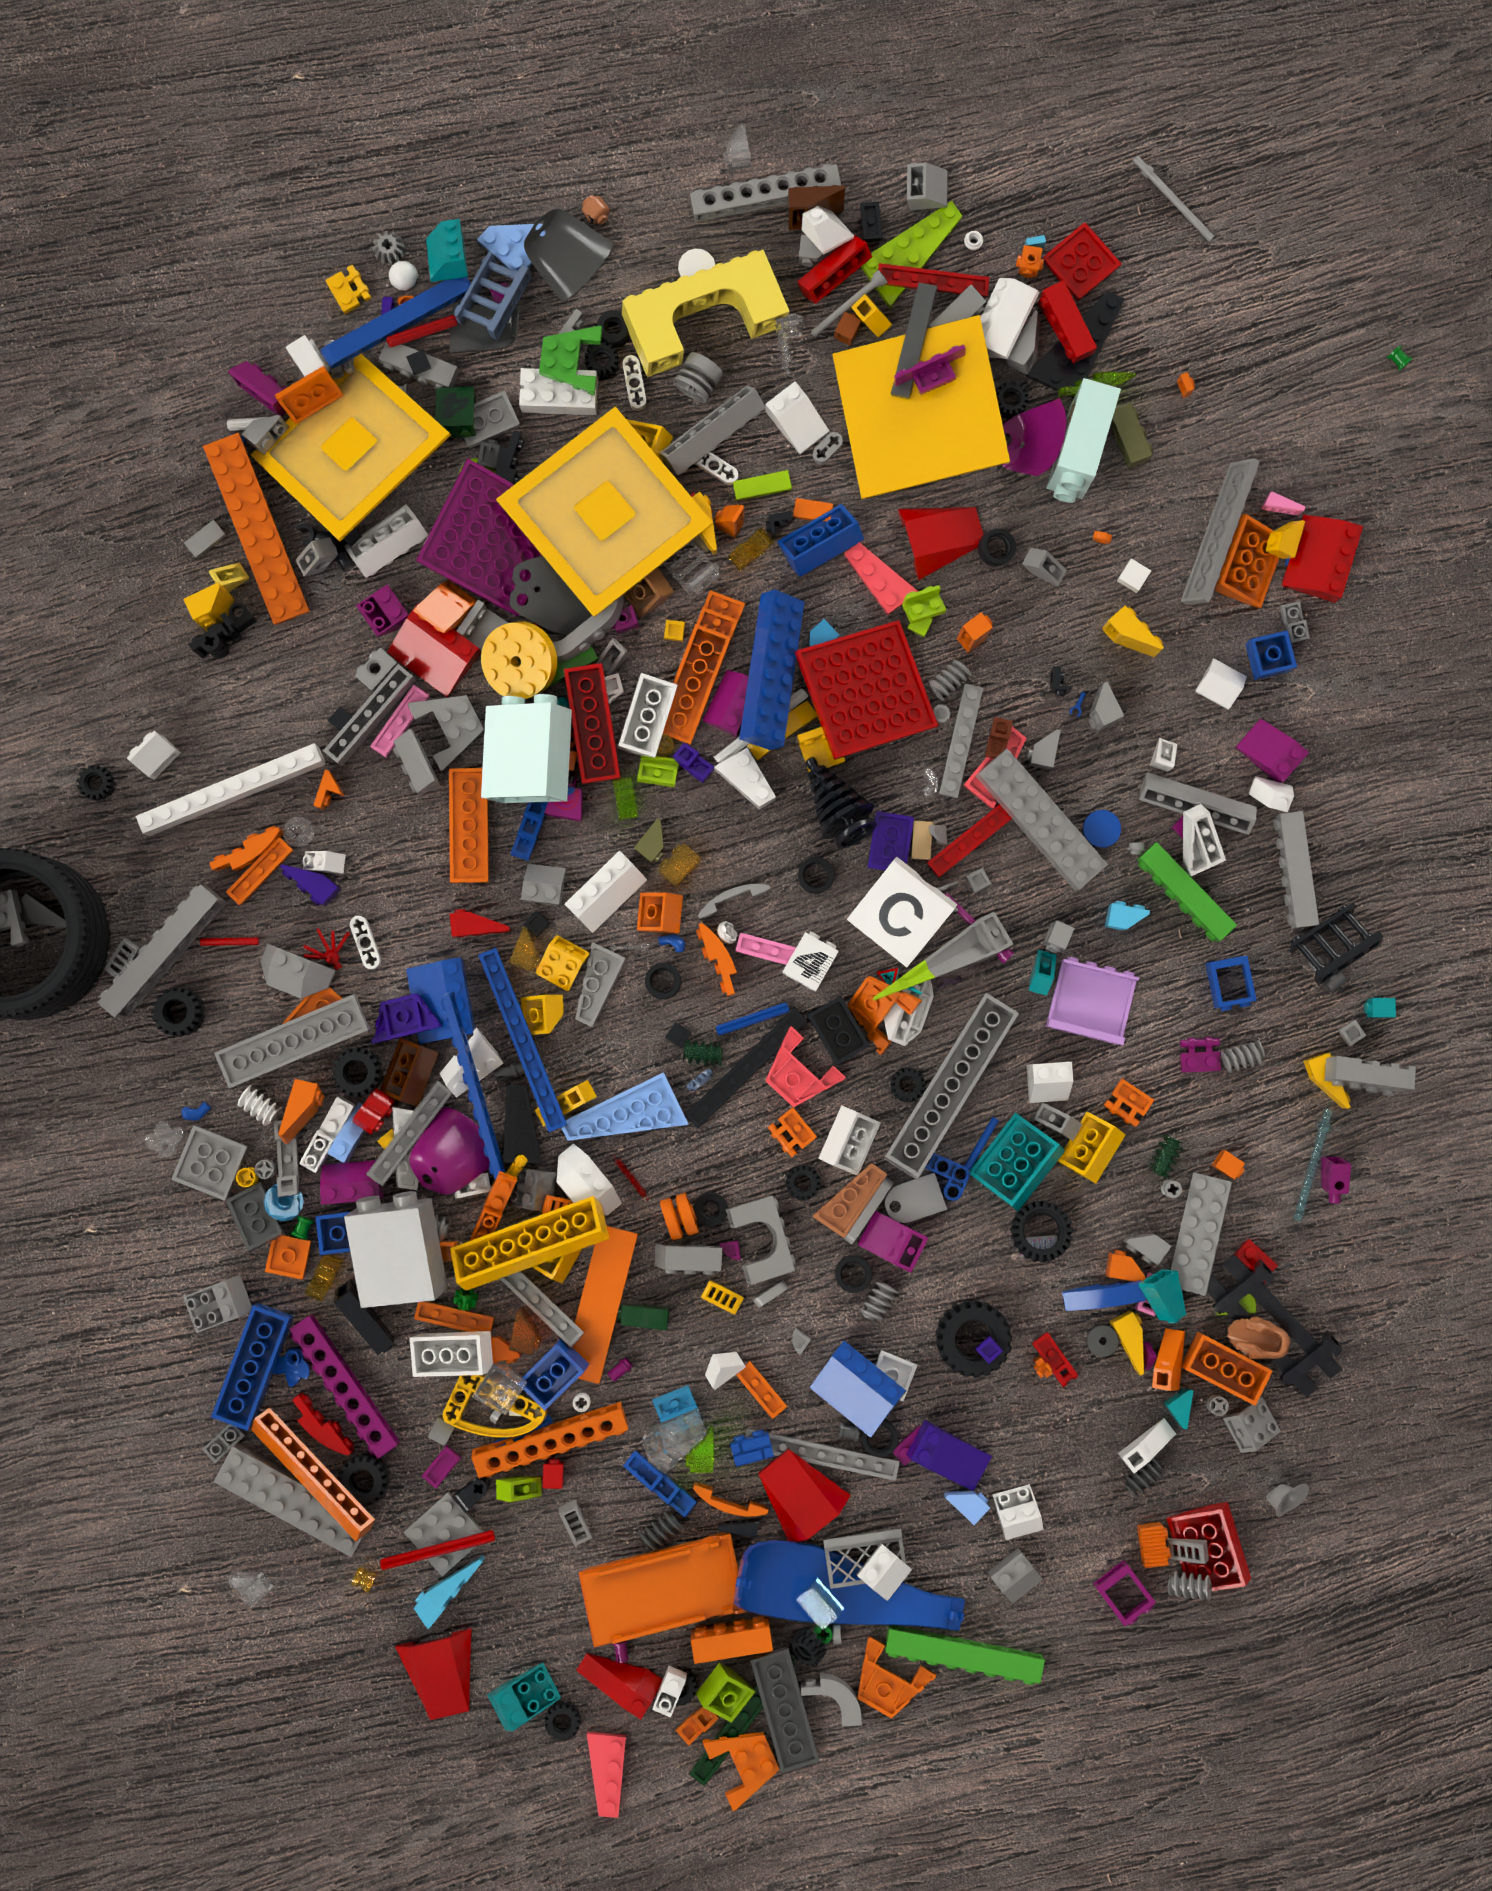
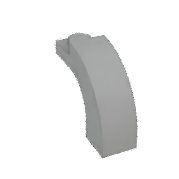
(839, 1691)

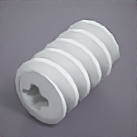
(258, 1106)

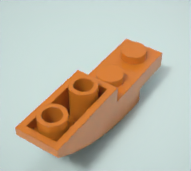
(254, 848)
(714, 951)
(494, 1205)

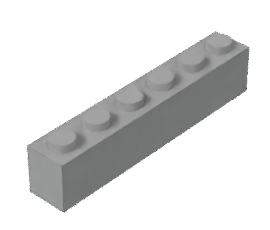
(712, 430)
(369, 715)
(1183, 797)
(1296, 870)

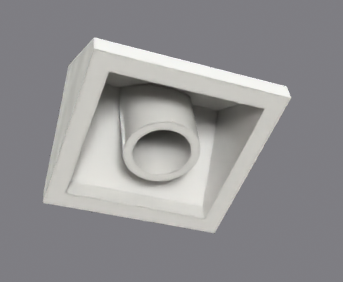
(1221, 684)

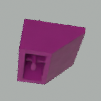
(383, 611)

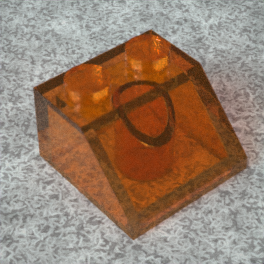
(525, 1333)

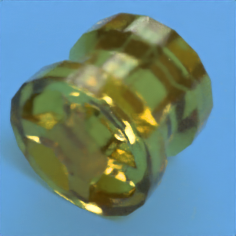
(664, 742)

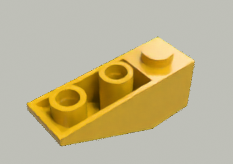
(1316, 1072)

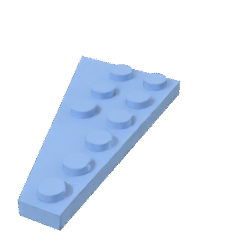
(637, 1109)

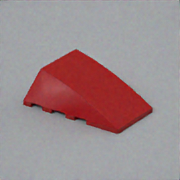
(940, 535)
(801, 1496)
(440, 1672)

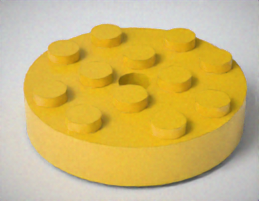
(501, 662)

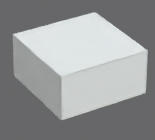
(1134, 575)

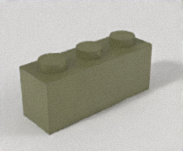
(1130, 436)

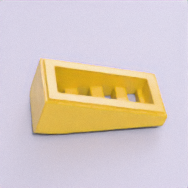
(710, 1285)

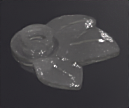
(163, 1136)

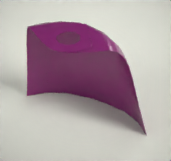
(1043, 435)
(453, 1148)

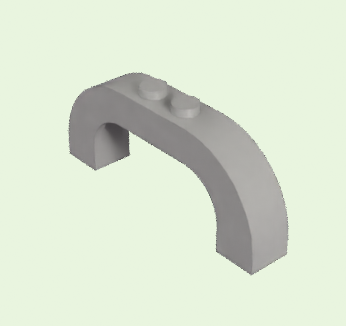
(588, 632)

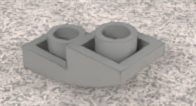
(1294, 621)
(223, 1442)

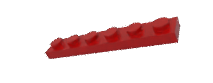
(945, 281)
(969, 841)

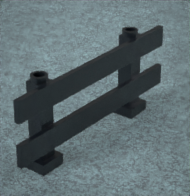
(1251, 1283)

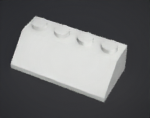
(1006, 315)
(387, 541)
(647, 716)
(606, 891)

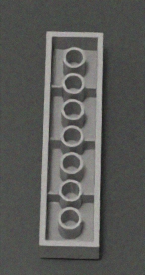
(1041, 820)
(161, 952)
(281, 1495)

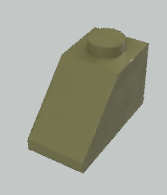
(651, 844)

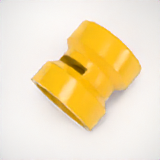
(243, 1177)

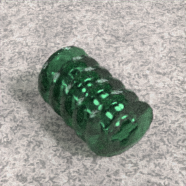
(703, 1053)
(1165, 1156)

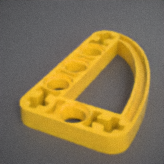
(468, 1389)

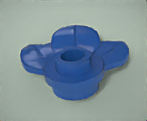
(293, 1369)

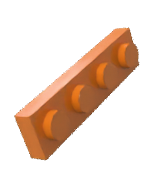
(259, 871)
(453, 1317)

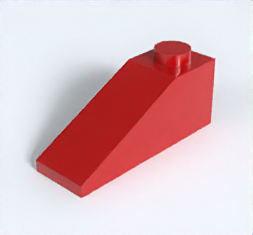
(469, 924)

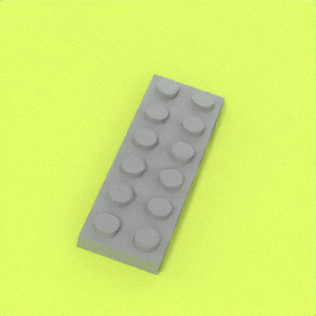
(1200, 1232)

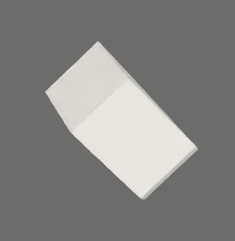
(1164, 755)
(723, 1367)

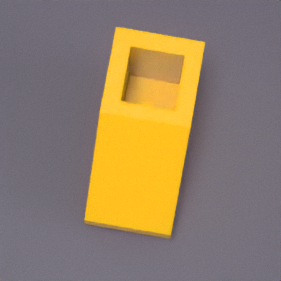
(871, 315)

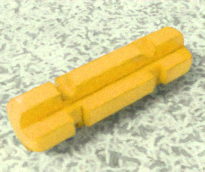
(516, 1167)

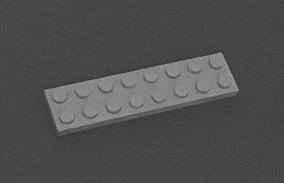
(1220, 532)
(292, 1041)

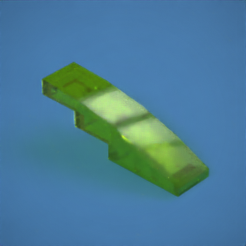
(1107, 378)

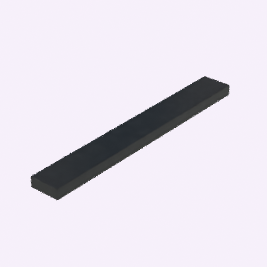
(744, 1069)

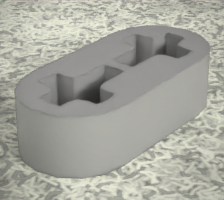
(831, 451)
(770, 1293)

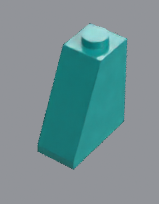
(1164, 1295)

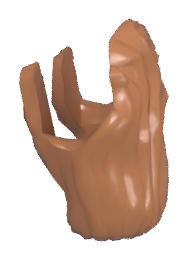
(1258, 1338)

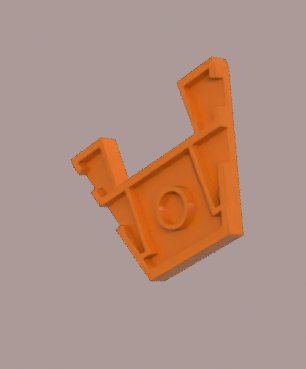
(872, 1012)
(885, 1689)
(752, 1759)

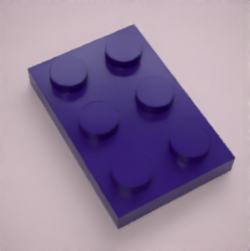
(890, 840)

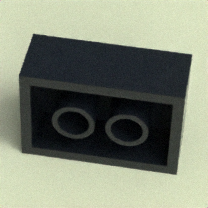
(838, 1030)

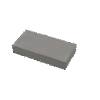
(205, 539)

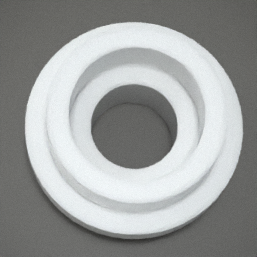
(973, 235)

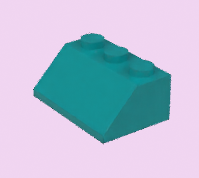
(447, 251)

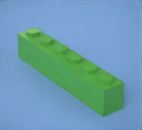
(1186, 892)

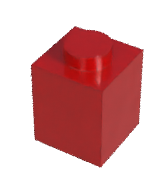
(553, 1473)

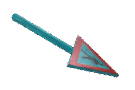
(891, 975)

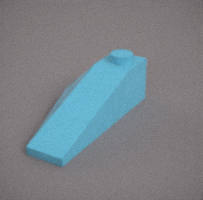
(437, 1597)

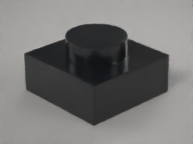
(678, 1034)

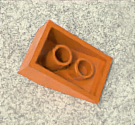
(301, 1107)

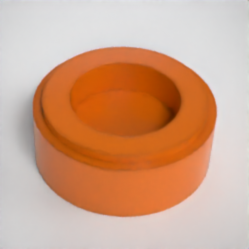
(1102, 537)

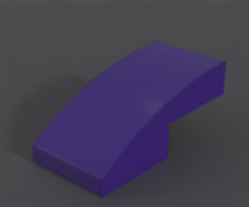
(693, 763)

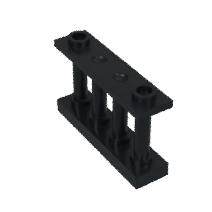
(1338, 961)

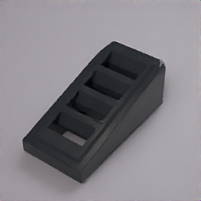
(743, 1527)

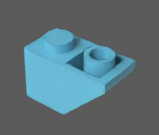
(1123, 917)

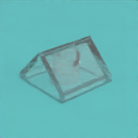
(500, 1388)

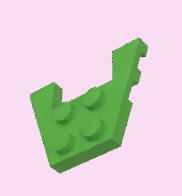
(561, 357)

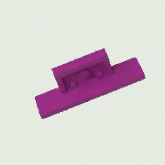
(931, 373)

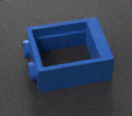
(1214, 984)

